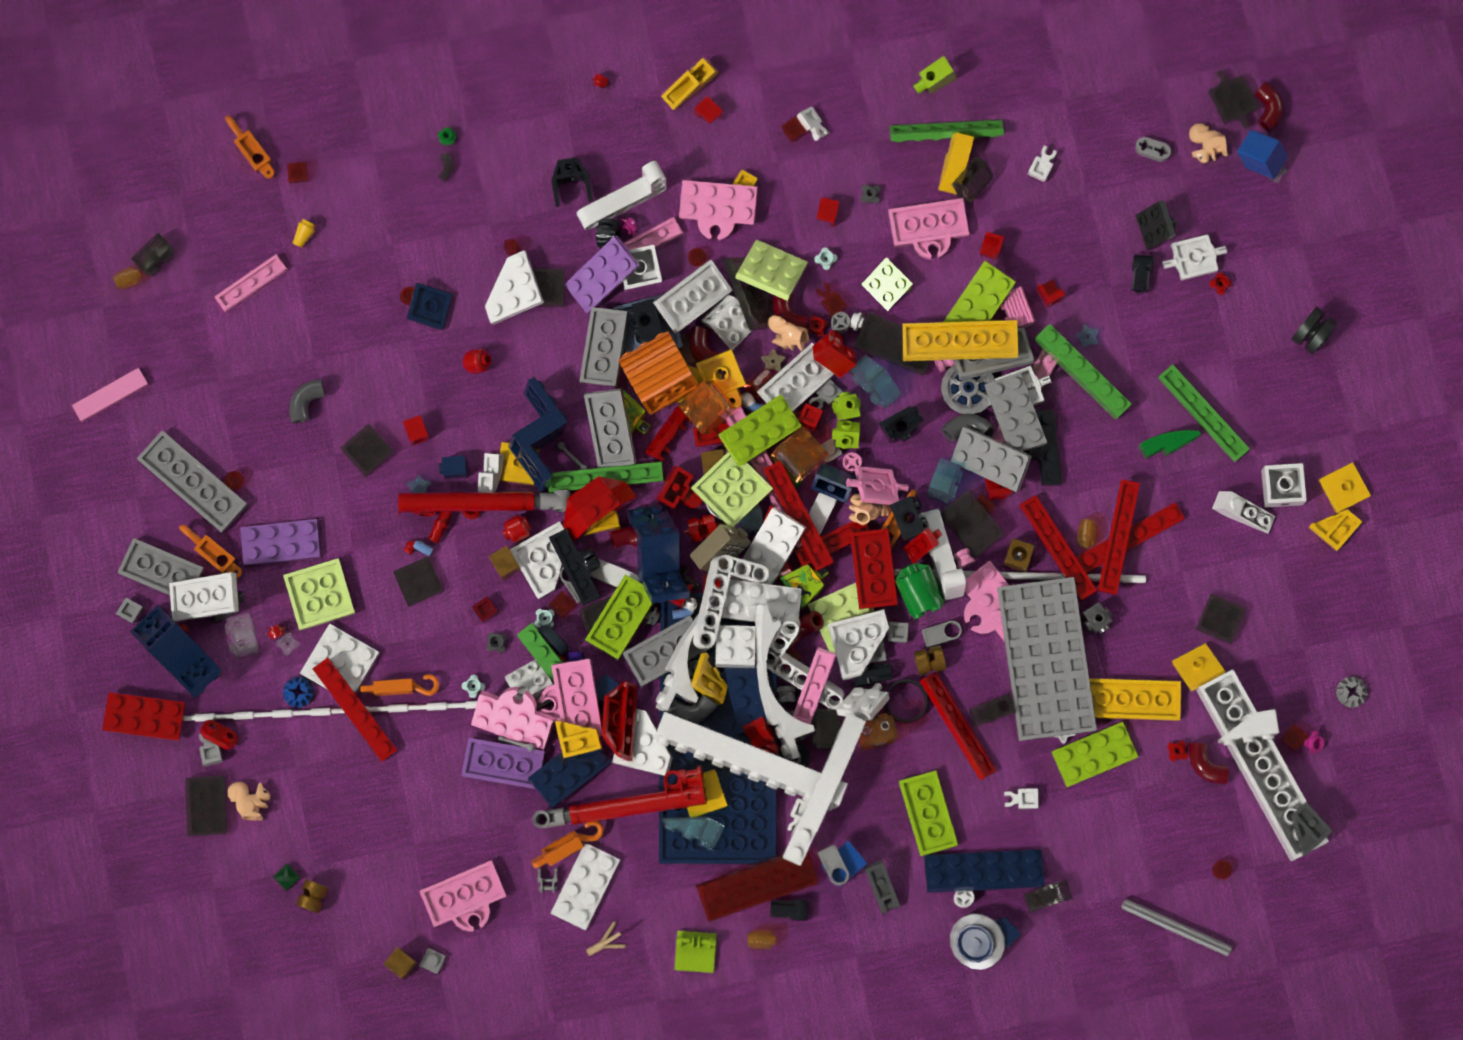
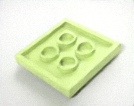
(771, 270)
(731, 489)
(319, 594)
(837, 607)

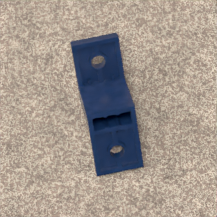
(538, 434)
(658, 553)
(176, 651)

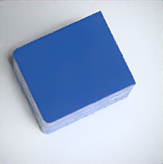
(1262, 154)
(852, 860)

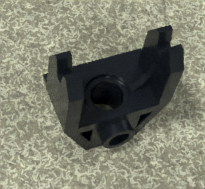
(564, 176)
(909, 417)

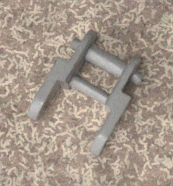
(553, 880)

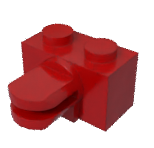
(834, 354)
(677, 489)

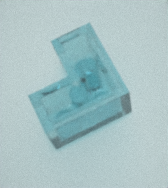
(875, 381)
(943, 482)

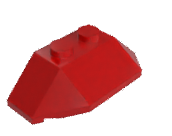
(595, 504)
(620, 719)

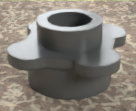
(865, 198)
(652, 616)
(491, 642)

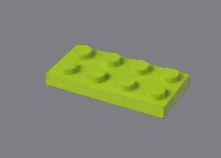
(982, 295)
(759, 430)
(620, 618)
(1094, 754)
(928, 813)

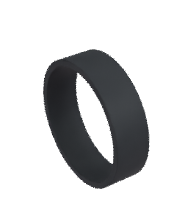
(925, 696)

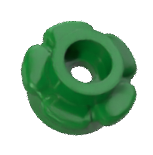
(447, 141)

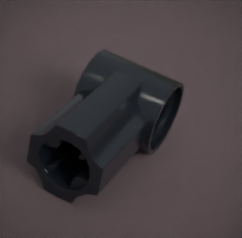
(1141, 269)
(874, 674)
(794, 909)

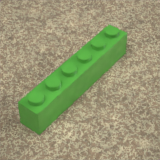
(1082, 371)

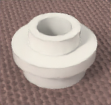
(857, 321)

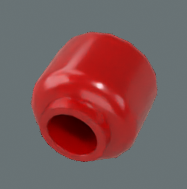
(477, 361)
(517, 529)

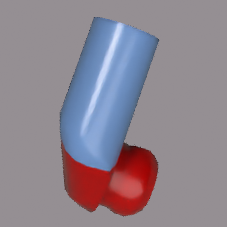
(418, 545)

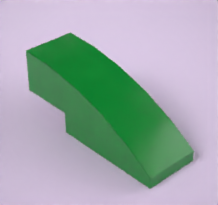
(1167, 443)

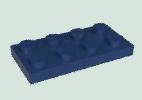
(565, 775)

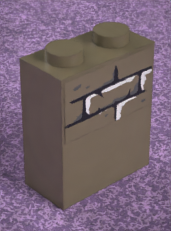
(722, 541)

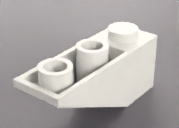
(1243, 511)
(1258, 725)

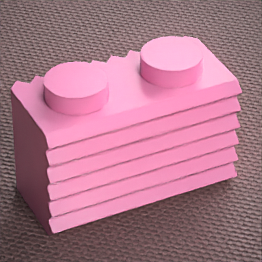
(1017, 308)

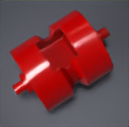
(701, 527)

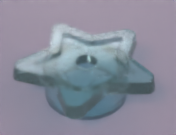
(1087, 341)
(418, 481)

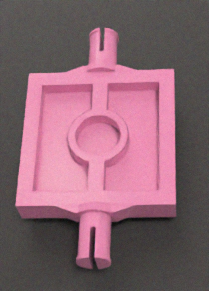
(876, 485)

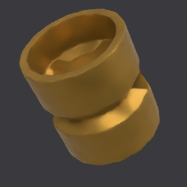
(923, 663)
(312, 896)

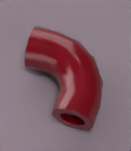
(1273, 107)
(784, 309)
(699, 344)
(623, 536)
(808, 623)
(1204, 767)

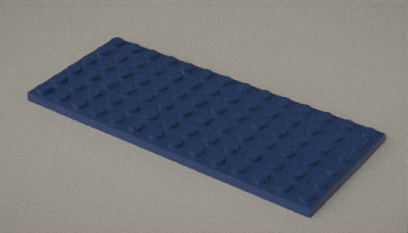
(751, 805)

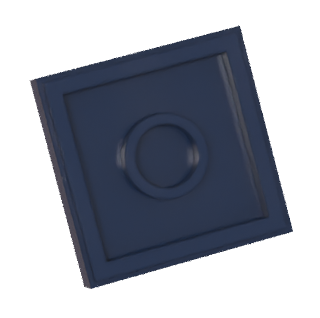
(429, 306)

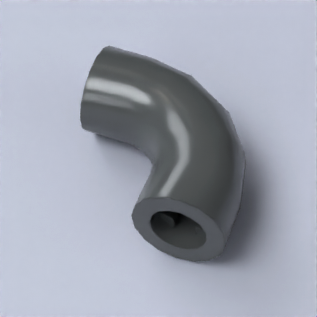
(302, 397)
(953, 428)
(693, 713)

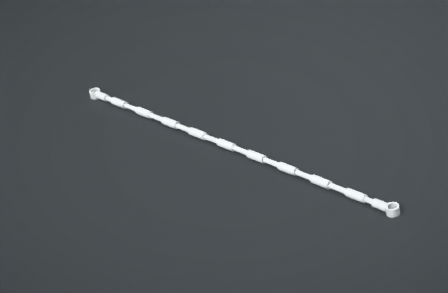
(328, 711)

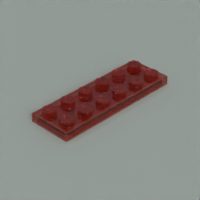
(754, 885)

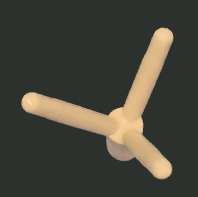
(604, 942)

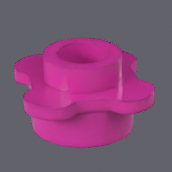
(628, 226)
(1314, 742)

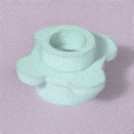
(825, 263)
(544, 613)
(473, 681)

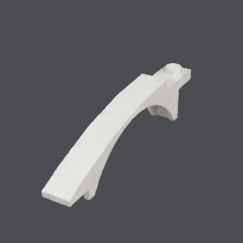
(678, 682)
(786, 726)
(824, 791)

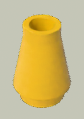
(303, 233)

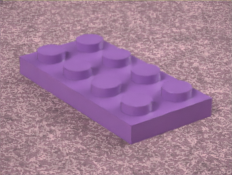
(602, 274)
(280, 542)
(501, 763)

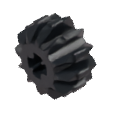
(606, 230)

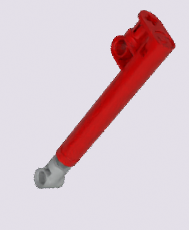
(428, 503)
(683, 794)

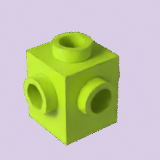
(846, 412)
(846, 434)

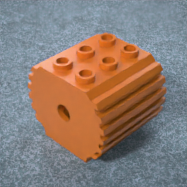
(658, 372)

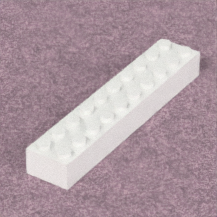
(741, 758)
(1257, 760)

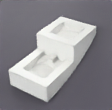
(490, 478)
(821, 511)

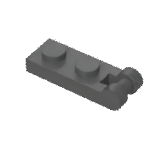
(881, 886)

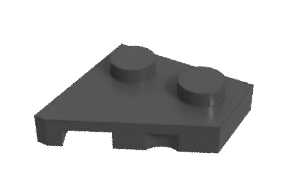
(1309, 828)

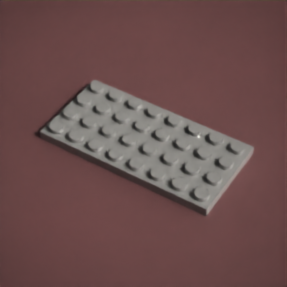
(1046, 659)

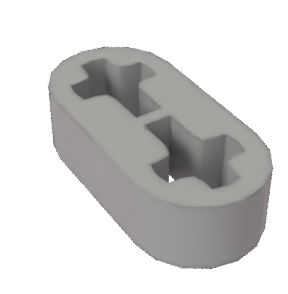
(1154, 145)

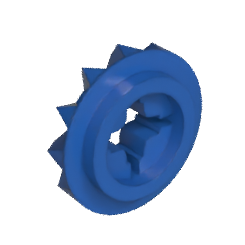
(302, 699)

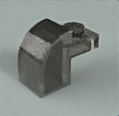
(992, 711)
(1048, 896)

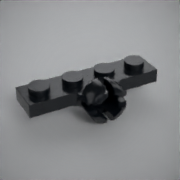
(1047, 454)
(577, 566)

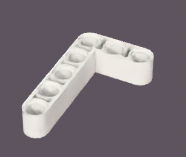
(625, 198)
(950, 578)
(719, 594)
(797, 667)

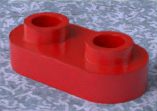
(219, 734)

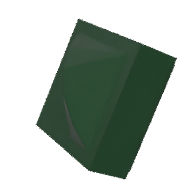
(286, 877)

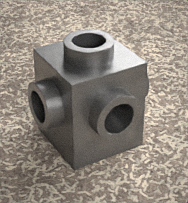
(1102, 614)

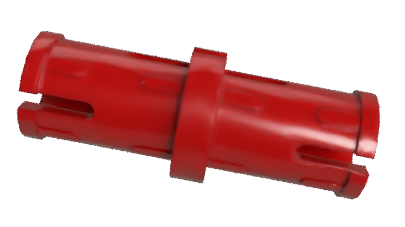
(440, 525)

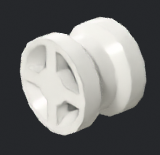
(964, 895)

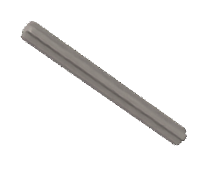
(1176, 927)

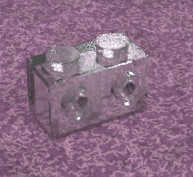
(242, 635)

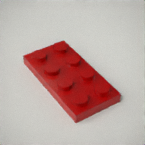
(873, 569)
(144, 716)

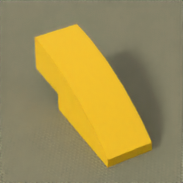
(689, 83)
(955, 161)

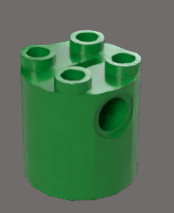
(919, 589)

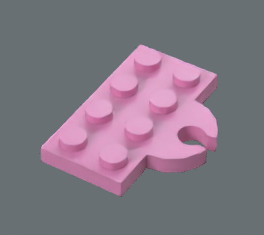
(718, 206)
(929, 225)
(984, 601)
(574, 695)
(513, 717)
(464, 896)

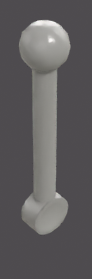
(561, 446)
(530, 747)

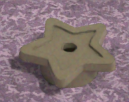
(773, 356)

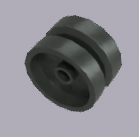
(1314, 330)

